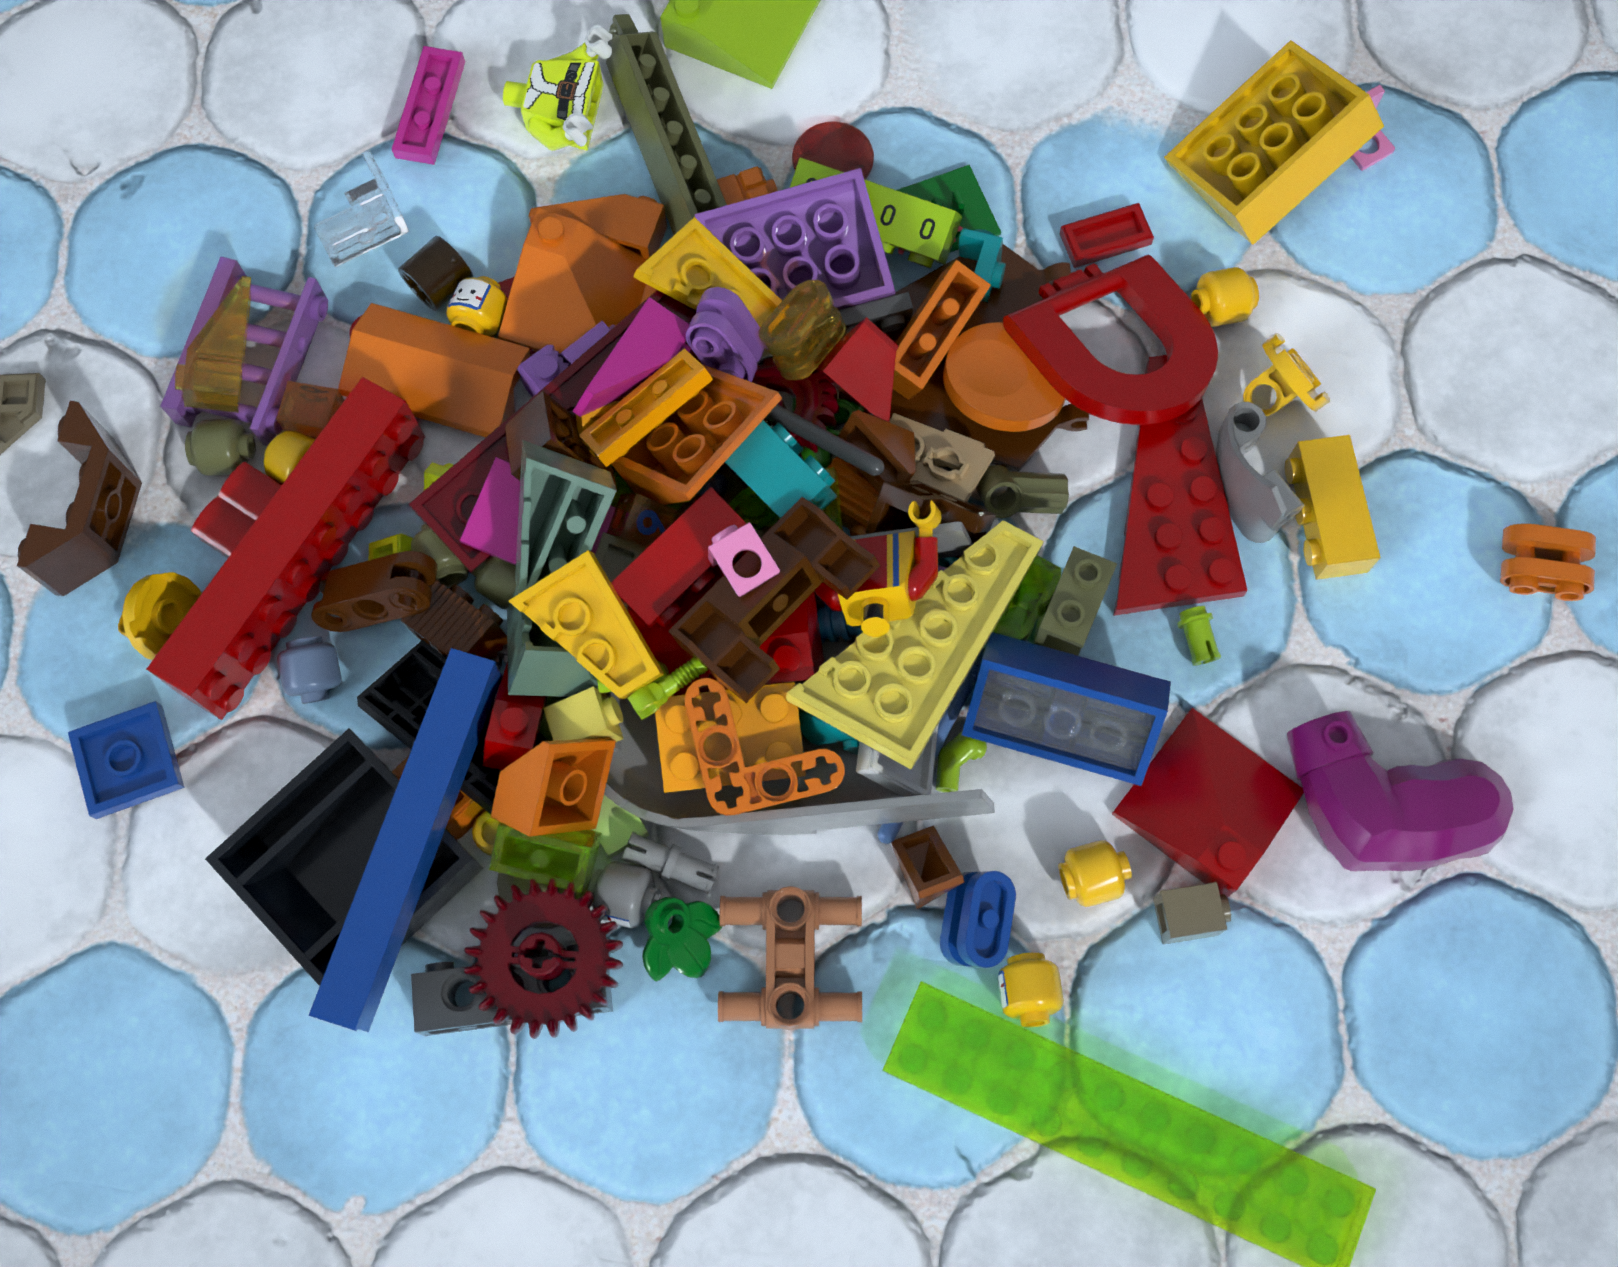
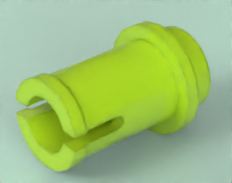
(1199, 635)

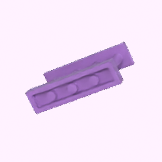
(294, 344)

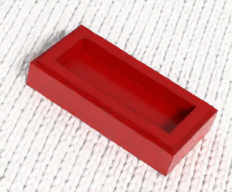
(1106, 235)

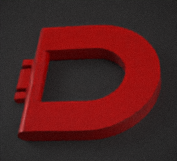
(1092, 385)

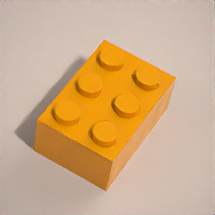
(764, 726)

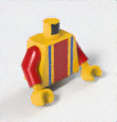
(904, 576)

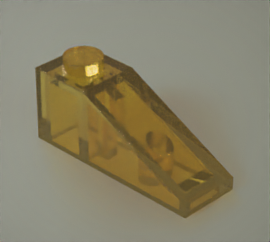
(217, 355)

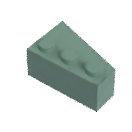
(558, 511)

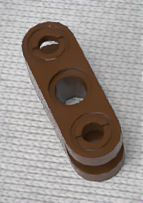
(375, 591)

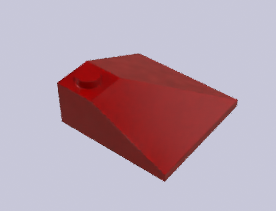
(1209, 803)

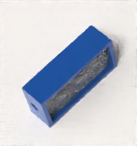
(1067, 708)

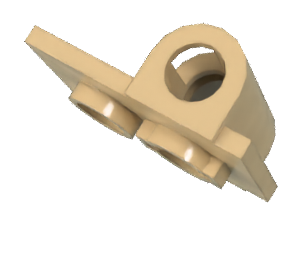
(948, 449)

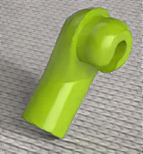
(952, 757)

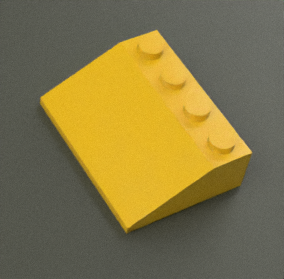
(1275, 140)

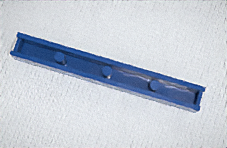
(407, 843)

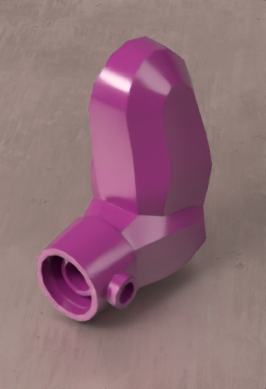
(1397, 815)

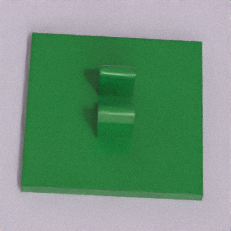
(961, 193)

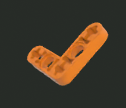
(750, 777)

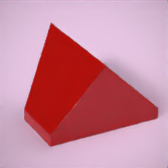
(863, 368)

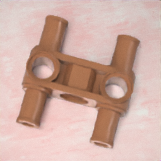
(790, 959)

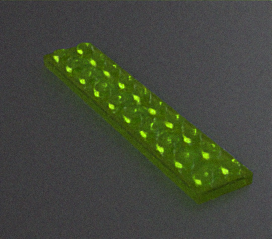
(1130, 1131)

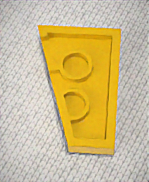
(699, 261)
(591, 622)

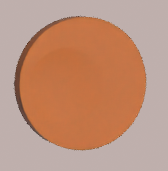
(997, 382)

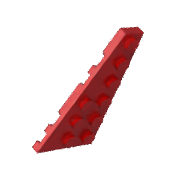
(1177, 519)

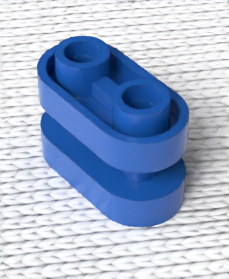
(978, 920)

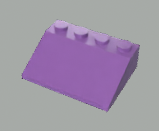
(807, 234)

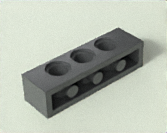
(435, 1003)

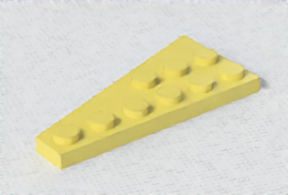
(901, 684)

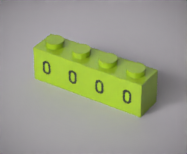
(901, 219)

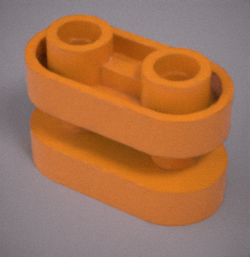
(1548, 561)

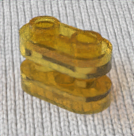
(802, 330)

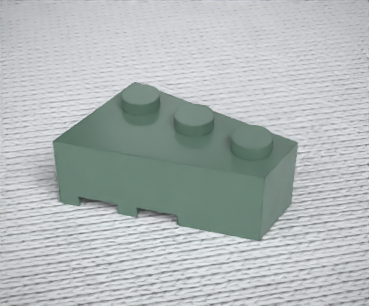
(540, 664)

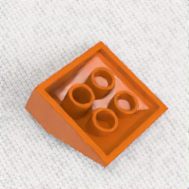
(568, 284)
(696, 439)

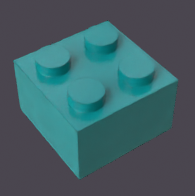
(776, 473)

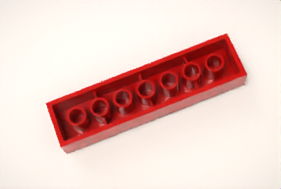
(289, 549)

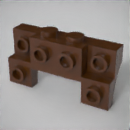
(728, 629)

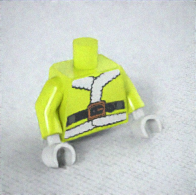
(563, 94)

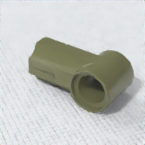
(1025, 492)

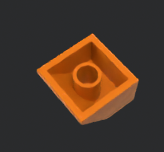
(554, 787)

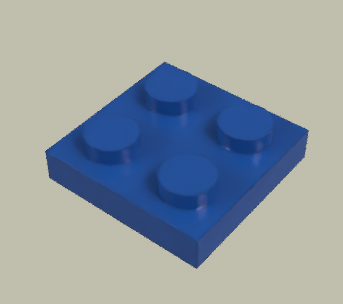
(125, 760)

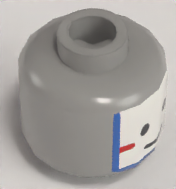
(625, 892)

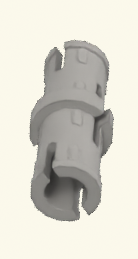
(670, 862)

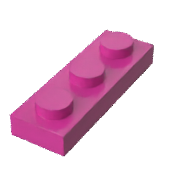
(428, 105)

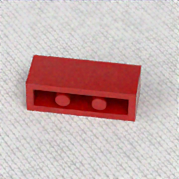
(675, 562)

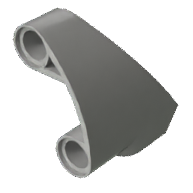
(1254, 501)

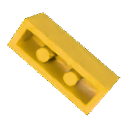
(1335, 507)

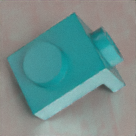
(987, 250)

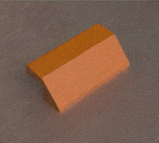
(436, 368)

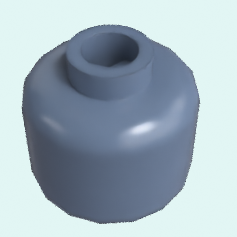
(309, 669)

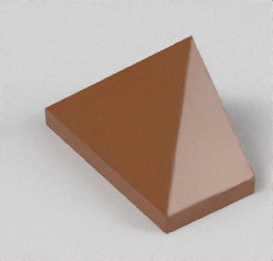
(887, 442)
(926, 865)

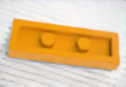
(646, 407)

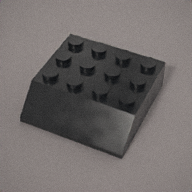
(311, 844)

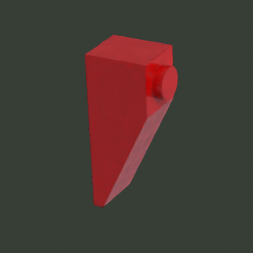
(512, 726)

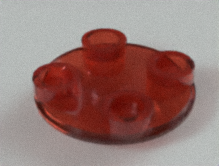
(835, 146)

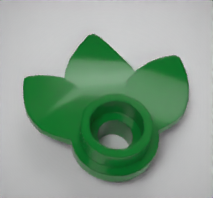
(683, 942)

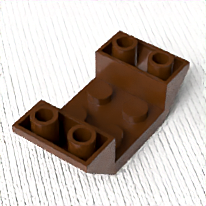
(95, 519)

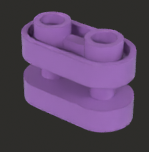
(725, 334)

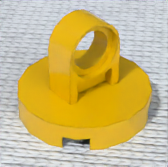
(1289, 378)
(155, 610)

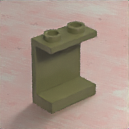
(1075, 602)

